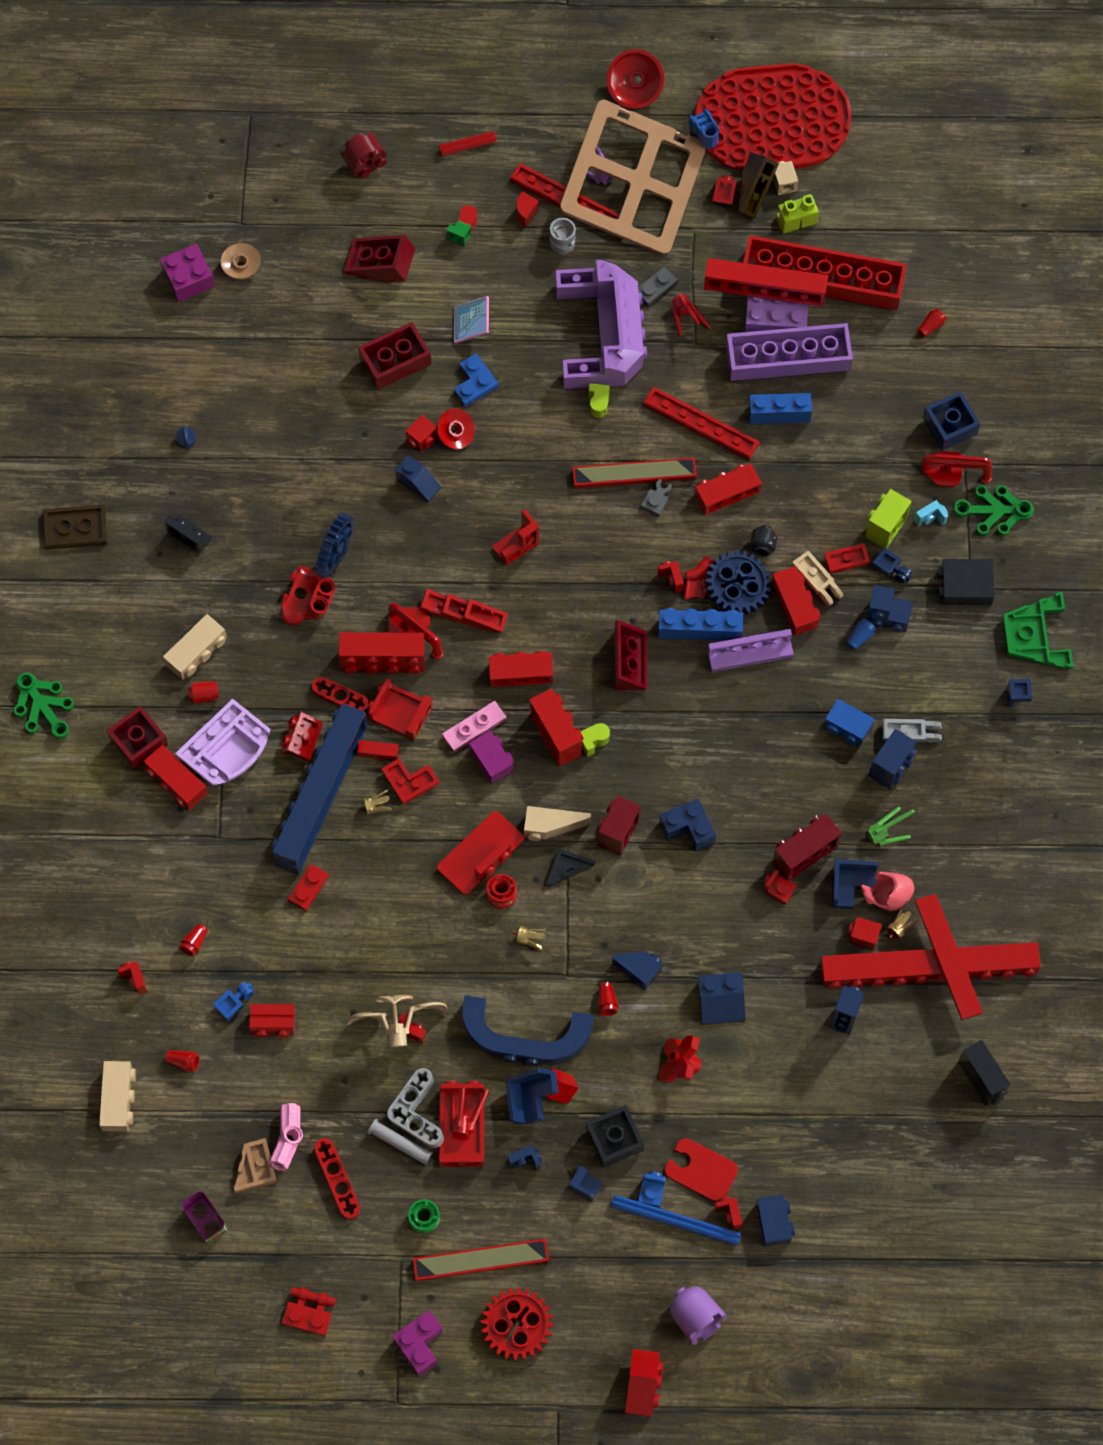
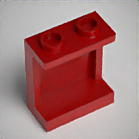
(399, 710)

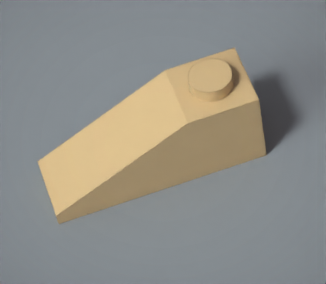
(548, 823)

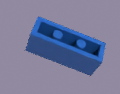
(780, 408)

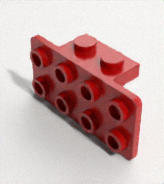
(480, 853)

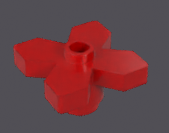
(681, 1060)

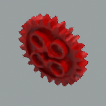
(499, 1313)

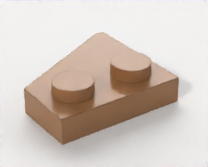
(254, 1167)

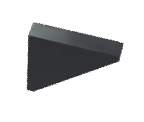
(567, 865)

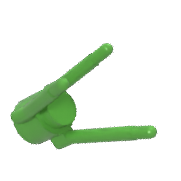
(878, 831)

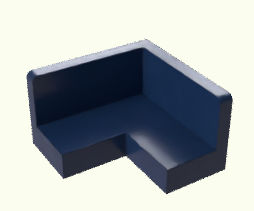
(850, 876)
(526, 1094)

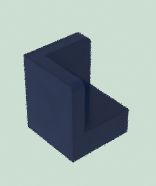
(1018, 691)
(585, 1184)

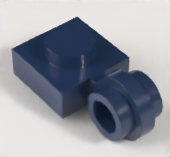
(888, 563)

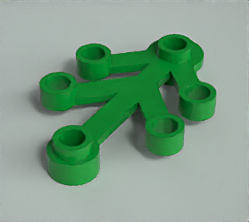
(997, 509)
(41, 702)

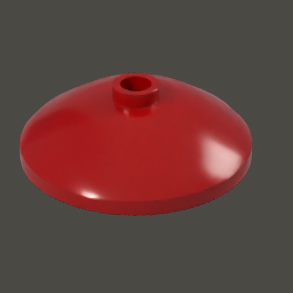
(622, 77)

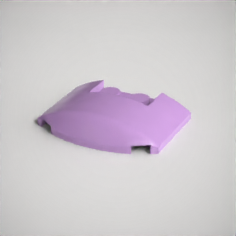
(225, 745)

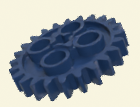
(334, 545)
(731, 565)

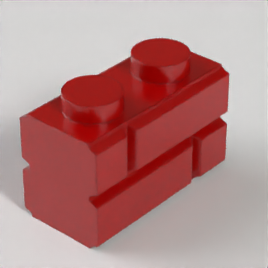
(272, 1019)

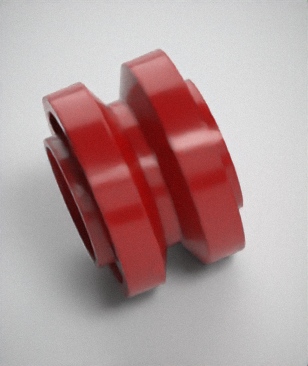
(501, 900)

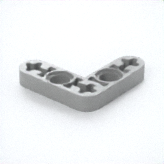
(408, 1108)

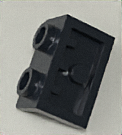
(187, 533)

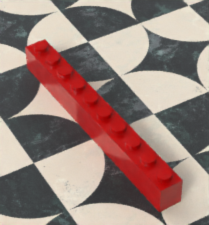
(922, 965)

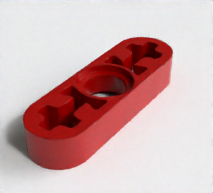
(324, 694)

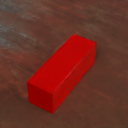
(378, 750)

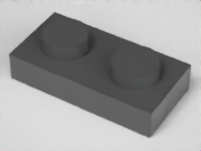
(657, 286)

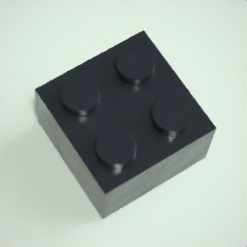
(614, 1136)

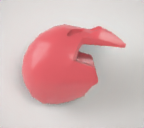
(890, 891)

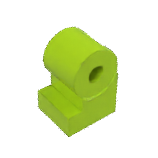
(599, 399)
(595, 736)

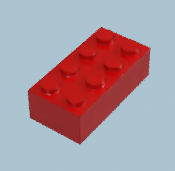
(381, 652)

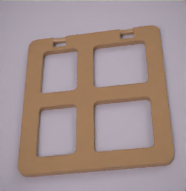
(638, 179)

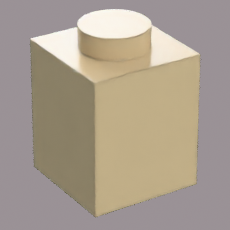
(785, 178)

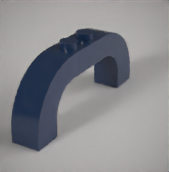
(520, 1049)

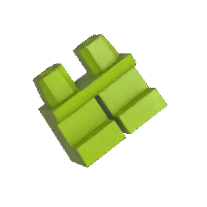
(797, 214)

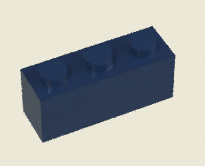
(847, 1009)

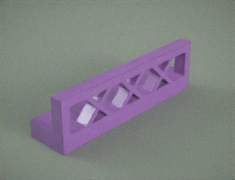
(750, 650)

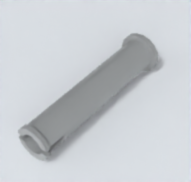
(399, 1142)

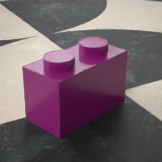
(491, 756)

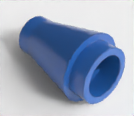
(861, 633)

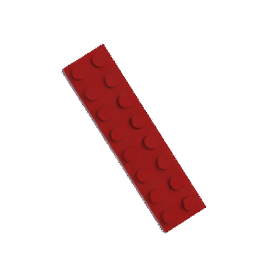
(849, 275)

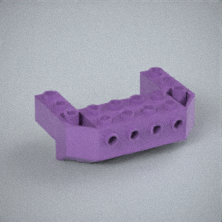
(618, 325)

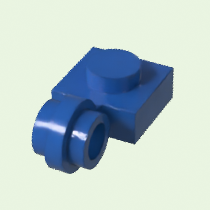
(230, 1004)

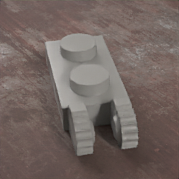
(912, 728)

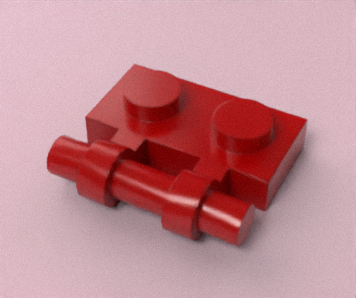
(307, 1318)

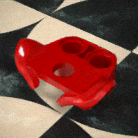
(295, 609)

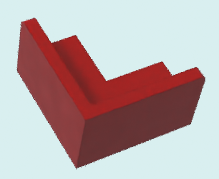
(518, 541)

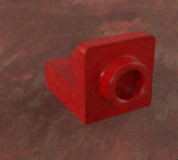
(724, 190)
(672, 571)
(778, 887)
(136, 980)
(415, 1030)
(732, 1215)

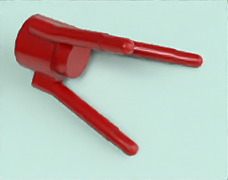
(684, 306)
(459, 1123)

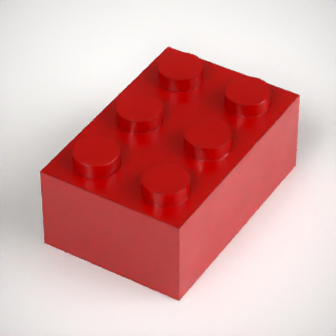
(556, 727)

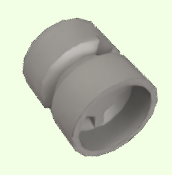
(562, 235)

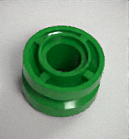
(428, 1226)

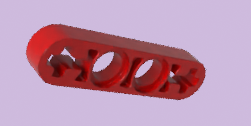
(334, 1180)

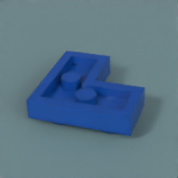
(479, 383)

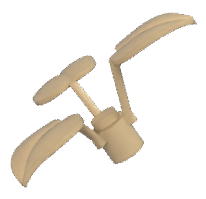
(397, 1032)

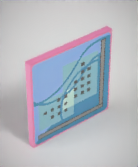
(471, 319)

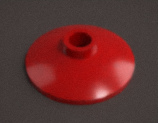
(463, 427)

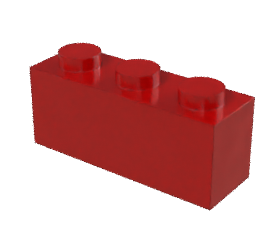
(727, 488)
(795, 600)
(520, 669)
(175, 777)

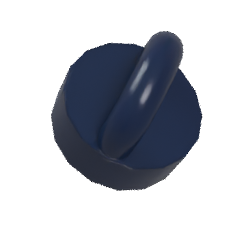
(185, 437)

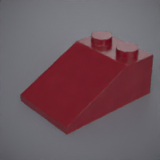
(380, 258)

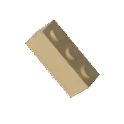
(195, 647)
(117, 1096)

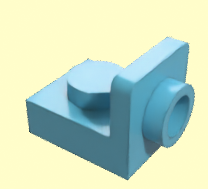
(930, 512)

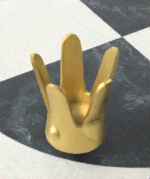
(372, 802)
(896, 928)
(525, 933)

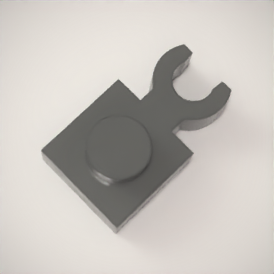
(656, 500)

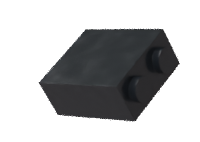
(966, 582)
(984, 1073)

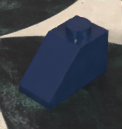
(417, 478)
(639, 967)

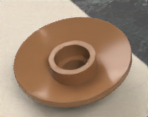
(239, 254)

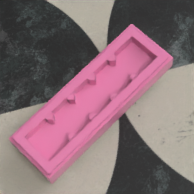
(474, 726)

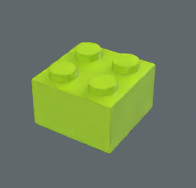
(887, 518)

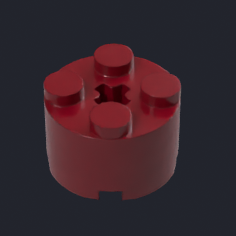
(364, 154)

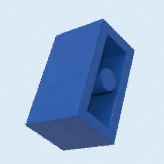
(848, 723)

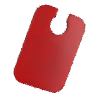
(707, 1172)

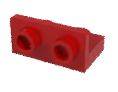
(301, 736)

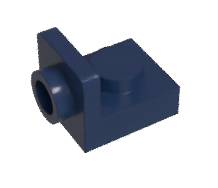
(521, 1157)

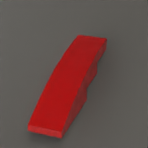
(463, 611)

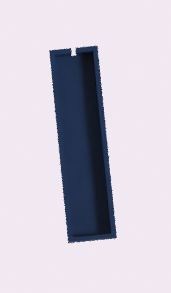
(319, 789)

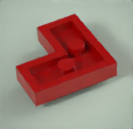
(409, 786)

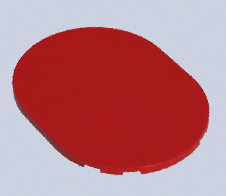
(776, 113)

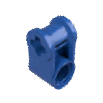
(703, 126)

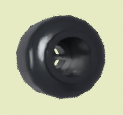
(763, 540)

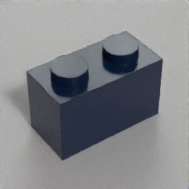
(774, 1220)

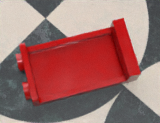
(461, 1149)

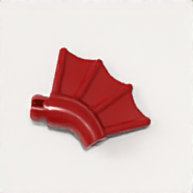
(696, 578)

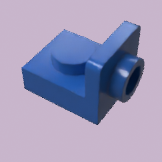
(652, 1189)

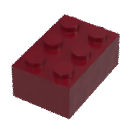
(394, 355)
(806, 847)

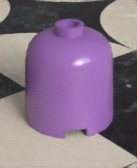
(696, 1313)

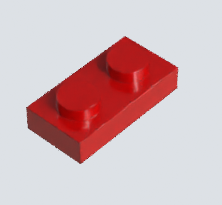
(847, 558)
(308, 887)

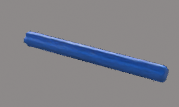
(676, 1220)

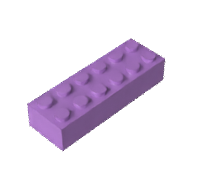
(789, 352)

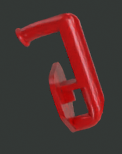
(947, 467)
(413, 621)

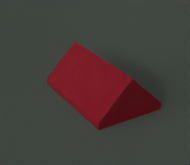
(630, 657)

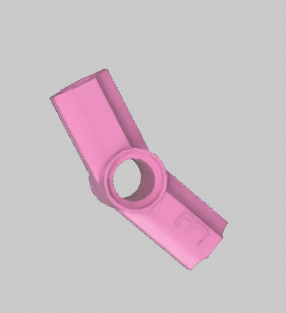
(288, 1126)

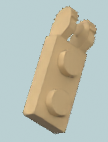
(817, 577)

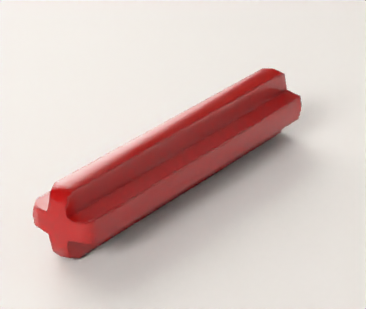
(467, 143)

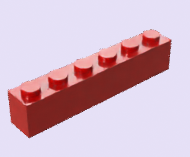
(765, 282)

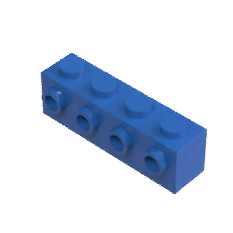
(700, 624)

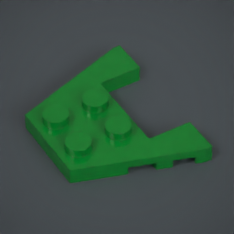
(1027, 633)

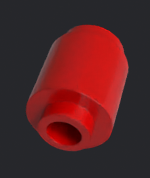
(203, 691)

